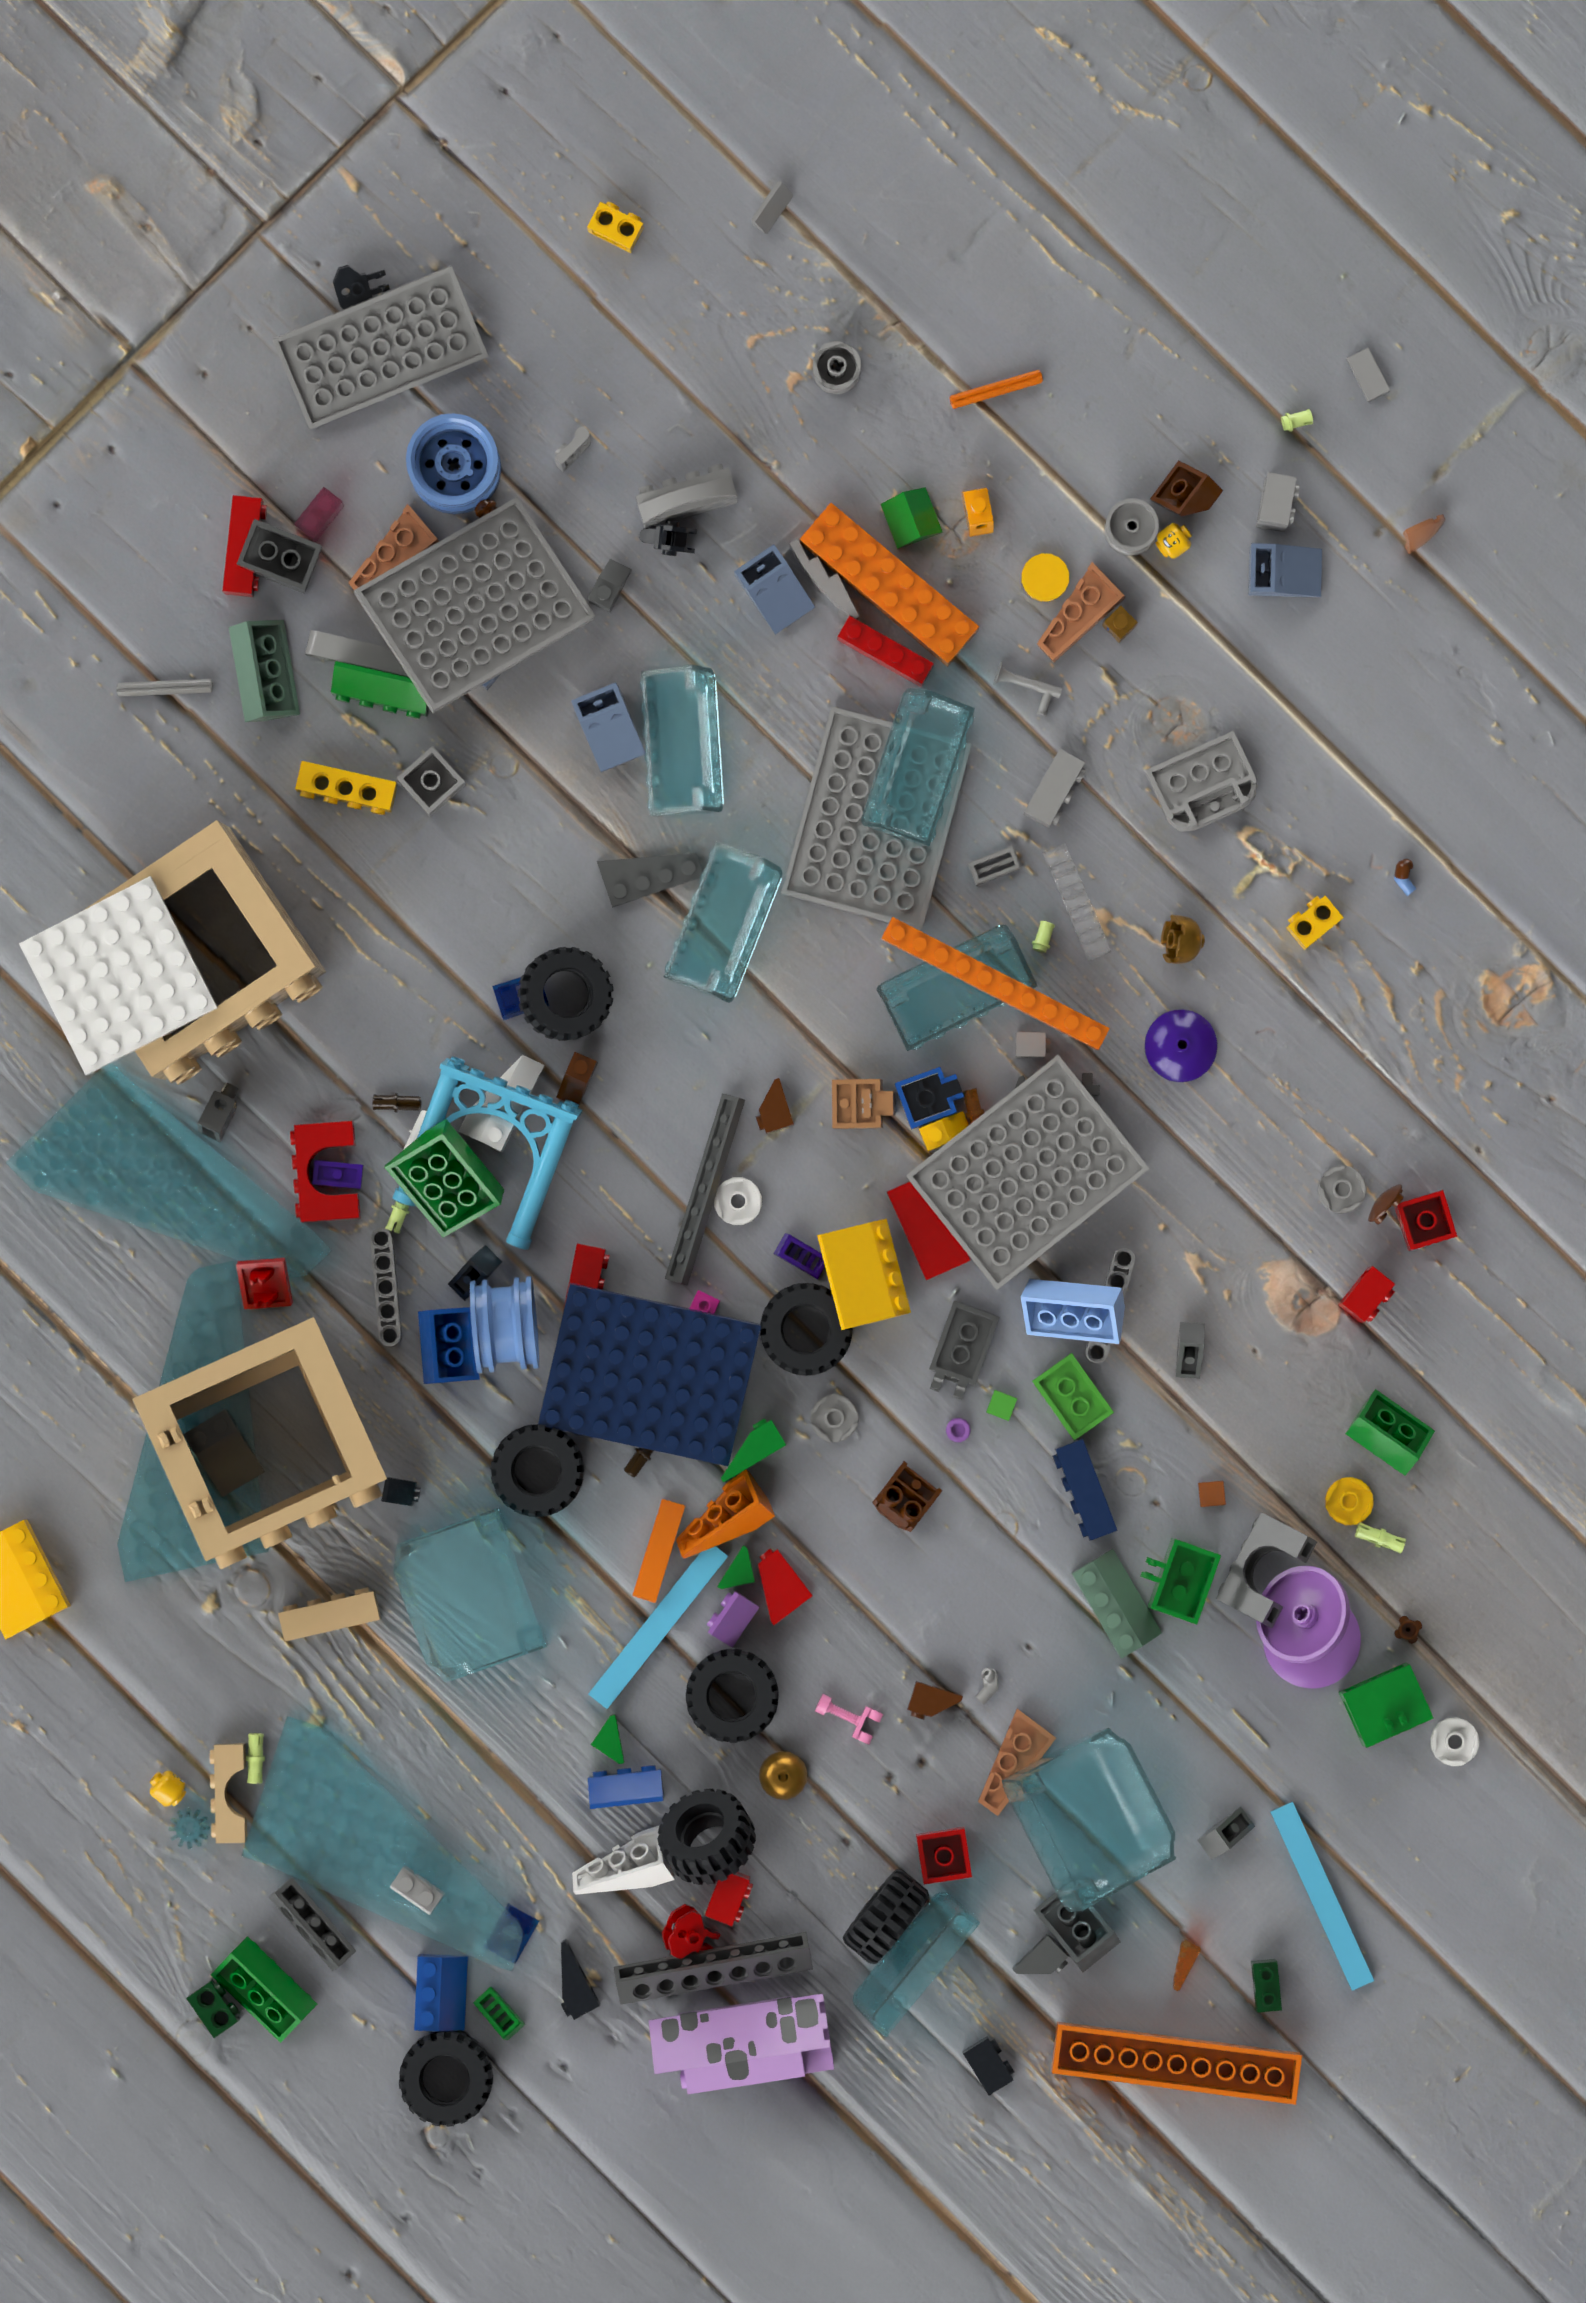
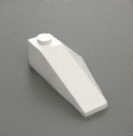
(495, 1130)
(627, 1867)

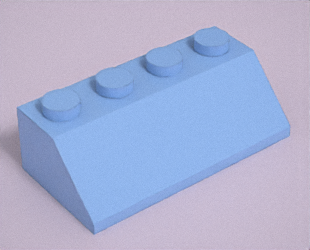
(1073, 1311)

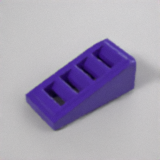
(784, 1243)

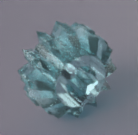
(181, 1830)

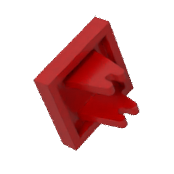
(264, 1283)

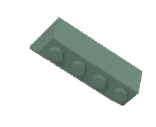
(264, 670)
(1116, 1603)

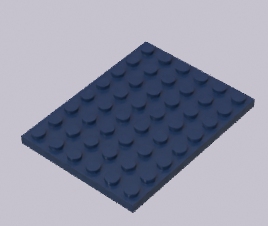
(649, 1374)

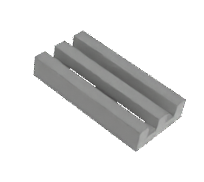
(975, 873)

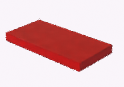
(927, 1235)

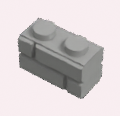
(417, 1890)

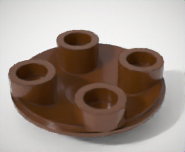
(1389, 1198)

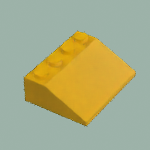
(864, 1274)
(26, 1581)

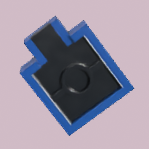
(928, 1097)

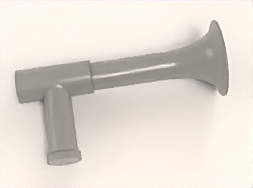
(1048, 690)

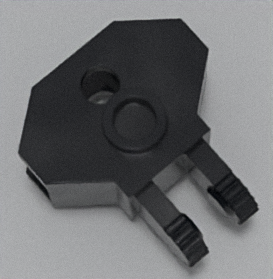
(357, 284)
(668, 538)

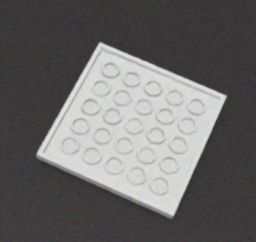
(118, 975)

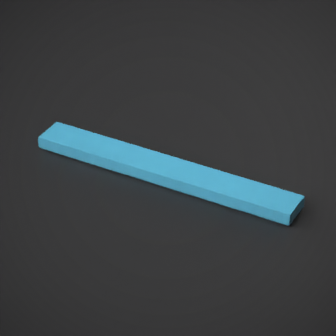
(657, 1626)
(1322, 1896)

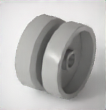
(1131, 541)

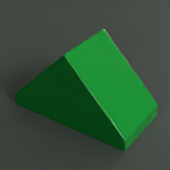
(739, 1572)
(609, 1740)

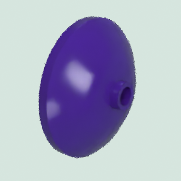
(1163, 1048)

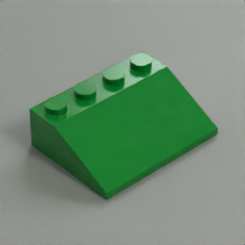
(445, 1179)

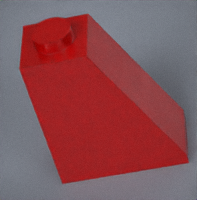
(781, 1585)

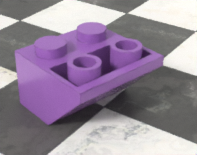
(733, 1618)

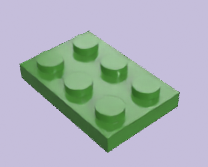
(1072, 1396)

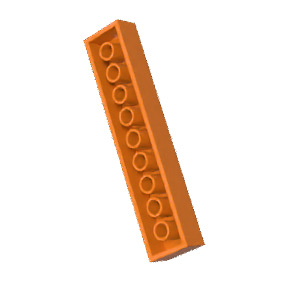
(1176, 2063)

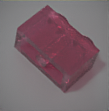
(319, 514)

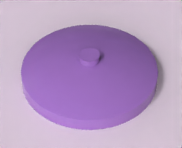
(1311, 1617)
(1325, 1670)

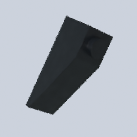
(576, 1990)

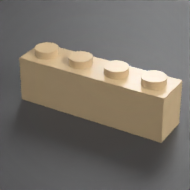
(329, 1615)

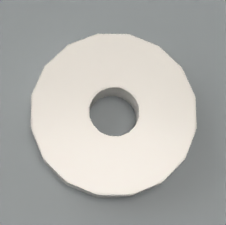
(741, 1215)
(1469, 1741)

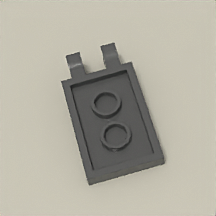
(962, 1347)

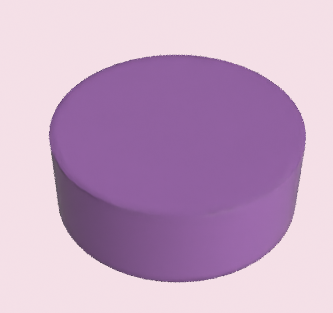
(958, 1430)

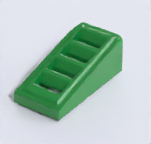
(492, 2019)

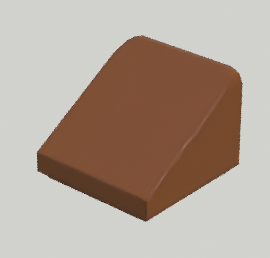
(1211, 1493)

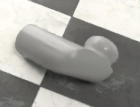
(990, 1685)

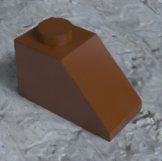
(577, 1078)
(774, 1110)
(930, 1700)

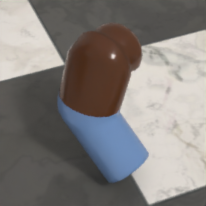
(1402, 874)

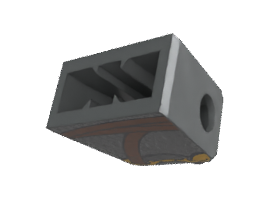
(215, 1122)

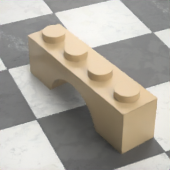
(229, 1824)

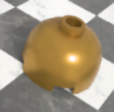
(1182, 939)
(782, 1764)

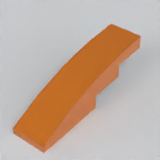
(658, 1550)

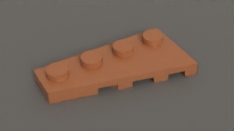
(404, 540)
(1086, 606)
(1021, 1747)

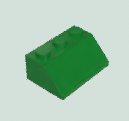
(1390, 1432)

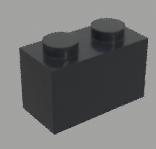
(988, 2065)

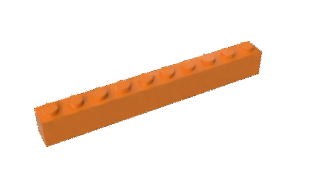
(995, 983)

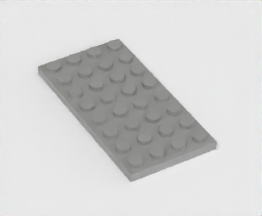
(380, 347)

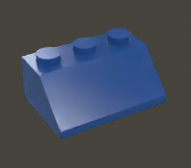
(447, 1345)
(625, 1787)
(441, 1992)

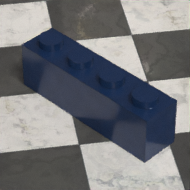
(1085, 1489)

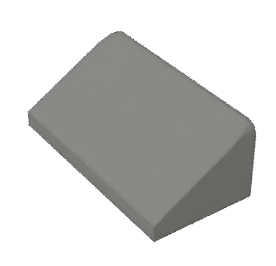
(772, 207)

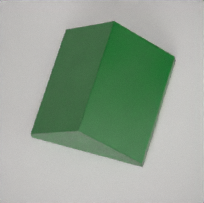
(911, 517)

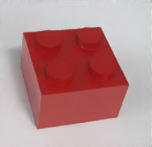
(1425, 1220)
(1367, 1294)
(943, 1855)
(727, 1898)

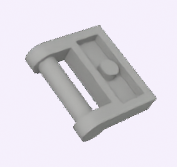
(569, 453)

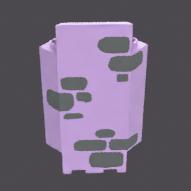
(743, 2043)

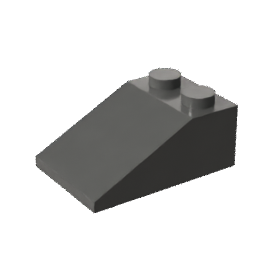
(279, 556)
(224, 1452)
(1080, 1933)

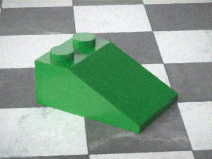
(757, 1446)

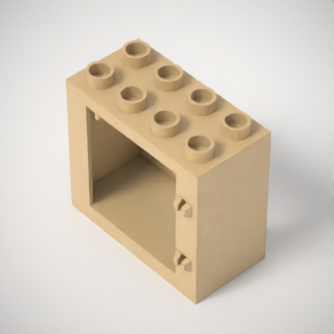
(255, 1004)
(290, 1348)

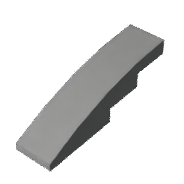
(830, 587)

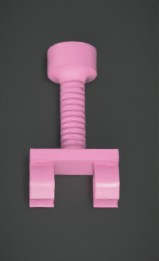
(826, 1706)

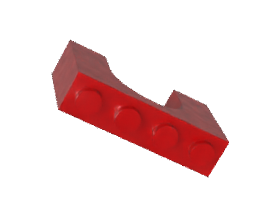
(309, 1141)

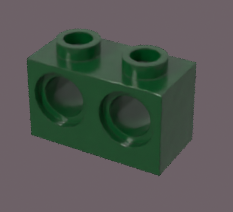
(1266, 1985)
(207, 2012)

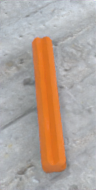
(996, 389)

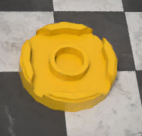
(1045, 577)
(1349, 1501)

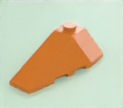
(734, 1513)

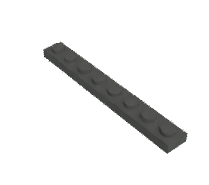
(705, 1189)

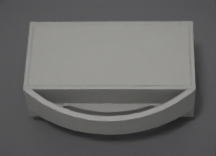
(686, 498)

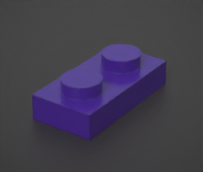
(337, 1174)

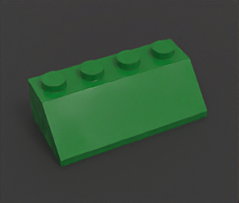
(377, 688)
(264, 1989)

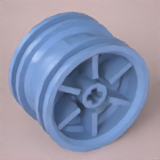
(424, 446)
(504, 1324)

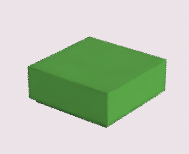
(1001, 1405)

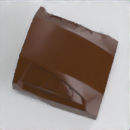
(905, 1498)

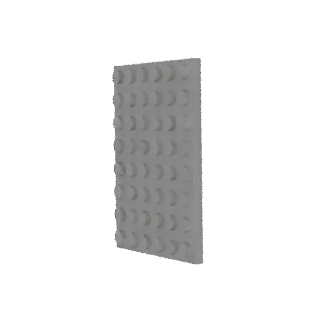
(474, 604)
(842, 860)
(1027, 1172)

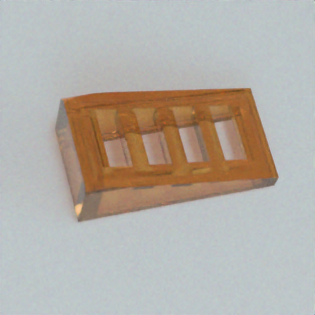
(1186, 1958)

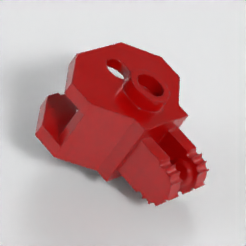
(688, 1932)

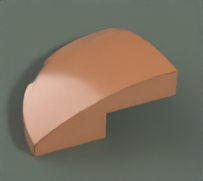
(1422, 532)

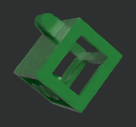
(1182, 1580)
(1386, 1705)

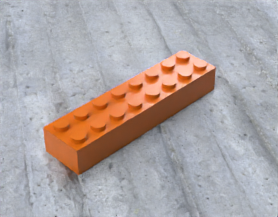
(889, 584)

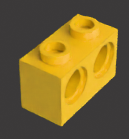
(612, 232)
(1317, 926)

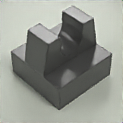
(1087, 1082)

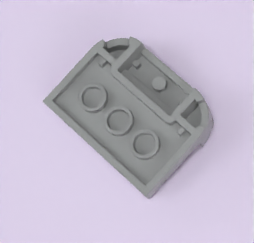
(1204, 783)

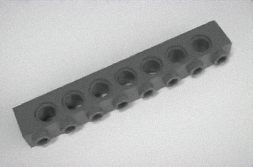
(713, 1968)

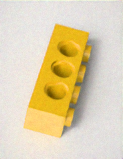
(311, 772)

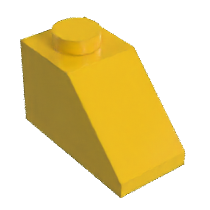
(942, 1131)

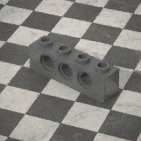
(312, 1924)

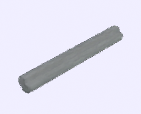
(165, 687)

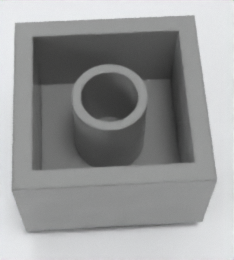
(1276, 502)
(431, 781)

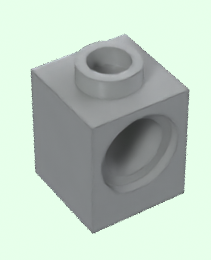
(1032, 1045)

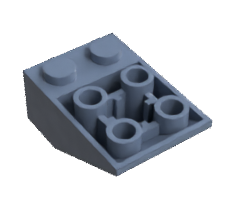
(1284, 570)
(774, 589)
(608, 727)

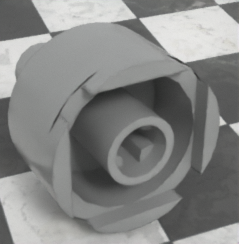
(833, 381)

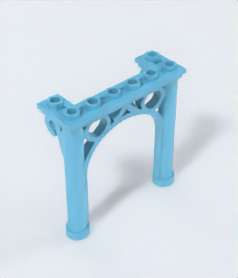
(544, 1165)

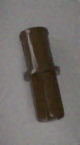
(396, 1102)
(638, 1461)

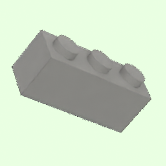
(1055, 789)

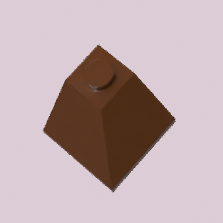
(1186, 491)

